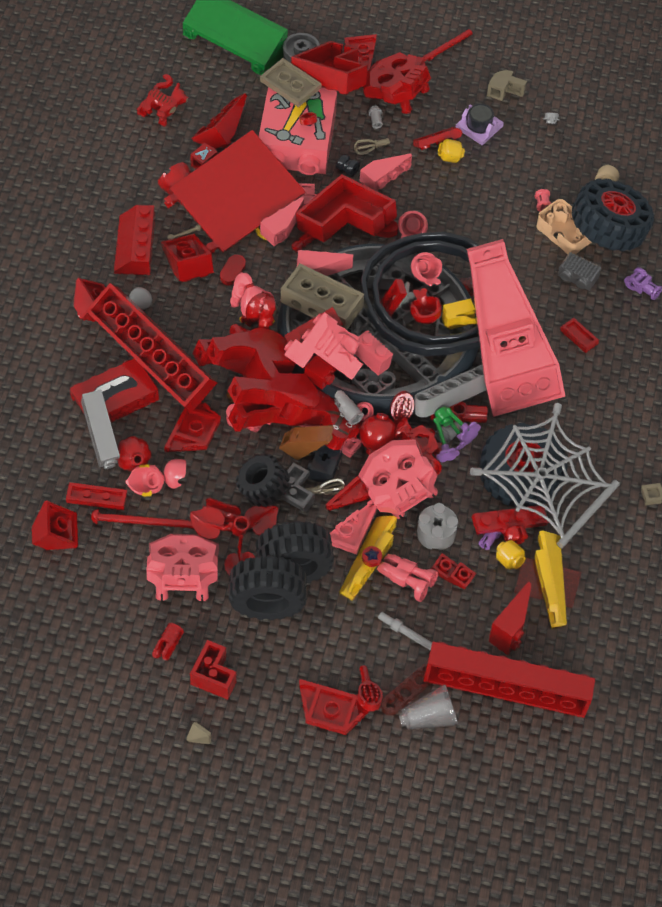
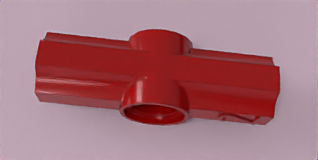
(468, 413)

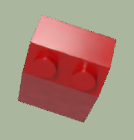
(188, 257)
(509, 625)

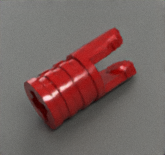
(168, 641)

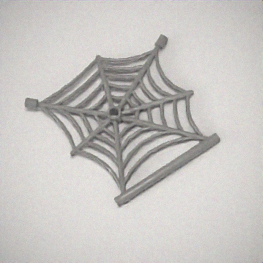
(542, 473)

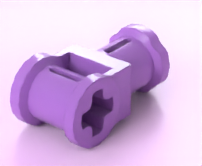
(642, 282)

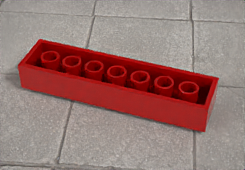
(151, 347)
(509, 679)

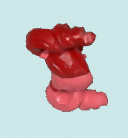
(255, 301)

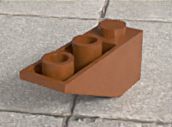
(304, 440)

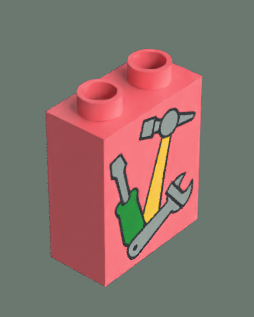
(299, 145)

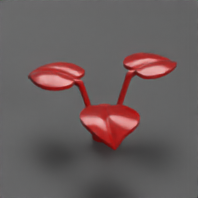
(210, 521)

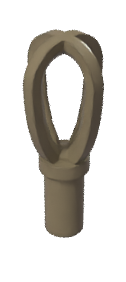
(375, 144)
(320, 489)

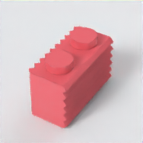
(373, 353)

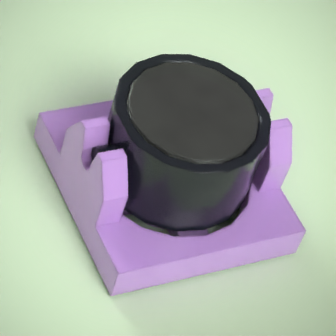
(480, 120)

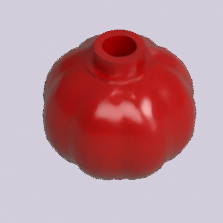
(133, 453)

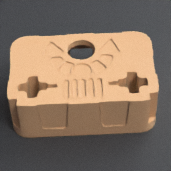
(558, 219)

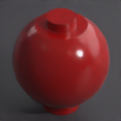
(376, 432)

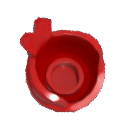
(425, 308)

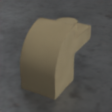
(505, 82)

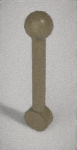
(196, 228)

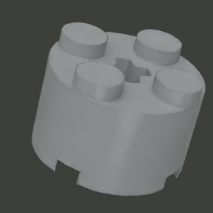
(437, 527)

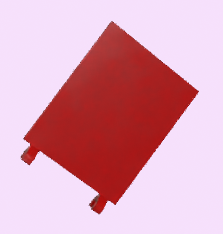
(235, 191)

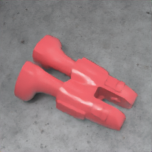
(402, 573)

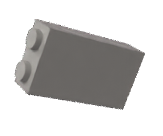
(100, 429)

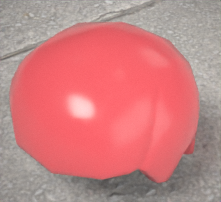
(173, 471)

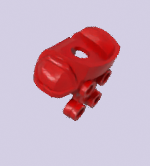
(427, 443)

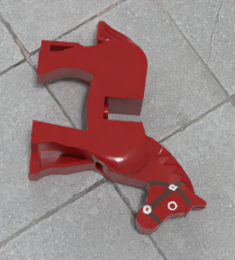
(267, 387)

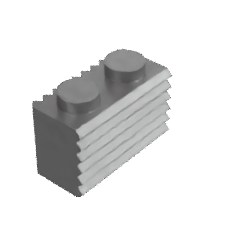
(579, 271)

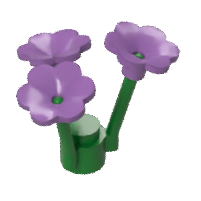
(445, 417)

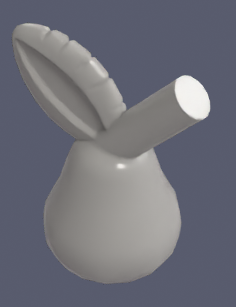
(141, 297)

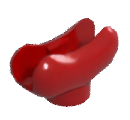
(229, 511)

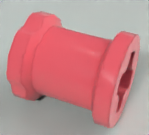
(542, 200)

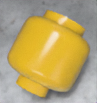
(451, 150)
(510, 554)

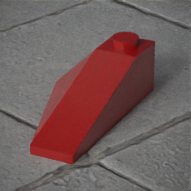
(223, 125)

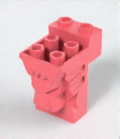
(330, 343)

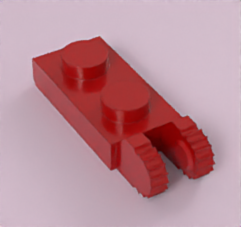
(437, 137)

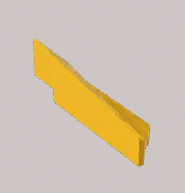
(378, 536)

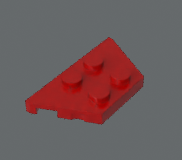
(193, 429)
(330, 707)

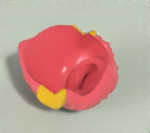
(145, 480)

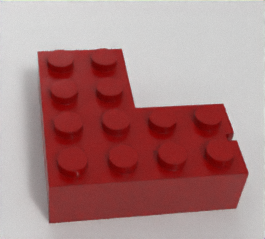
(333, 67)
(345, 203)

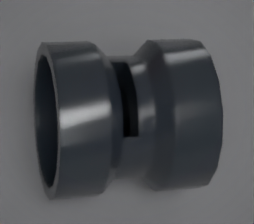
(348, 165)

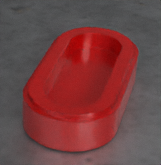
(233, 266)

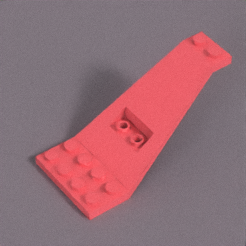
(521, 369)

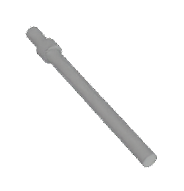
(397, 626)

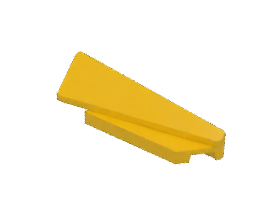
(550, 574)

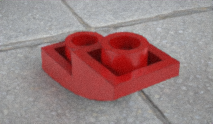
(452, 572)

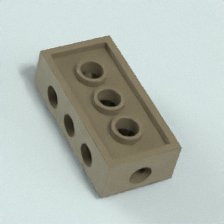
(315, 293)

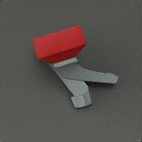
(396, 296)

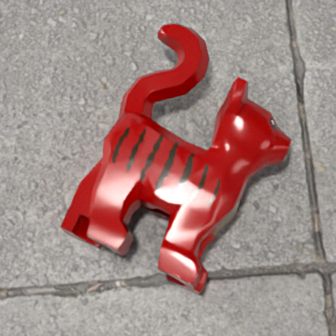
(161, 102)

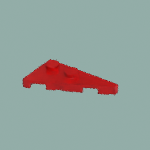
(350, 494)

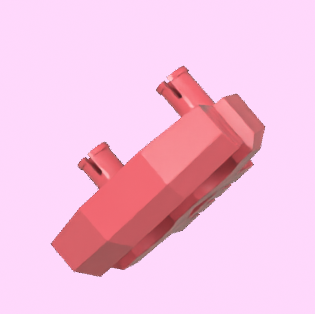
(404, 485)
(182, 564)

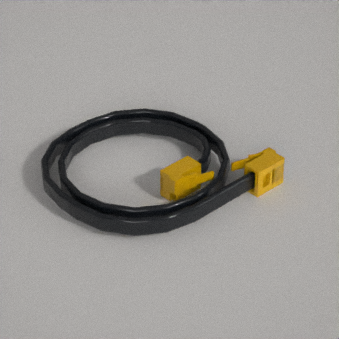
(453, 315)

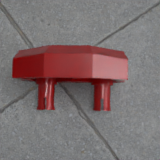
(397, 80)

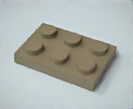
(290, 82)

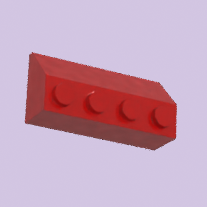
(135, 241)

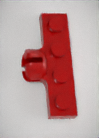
(509, 522)

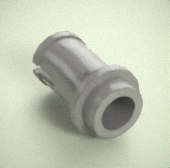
(375, 113)

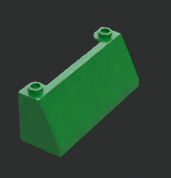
(237, 31)

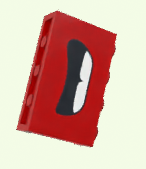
(123, 389)

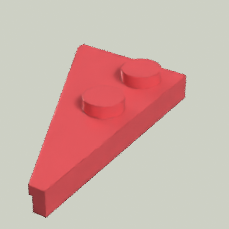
(351, 532)

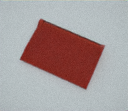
(529, 573)

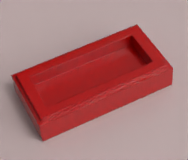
(579, 335)

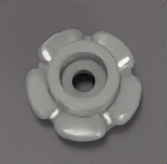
(551, 118)

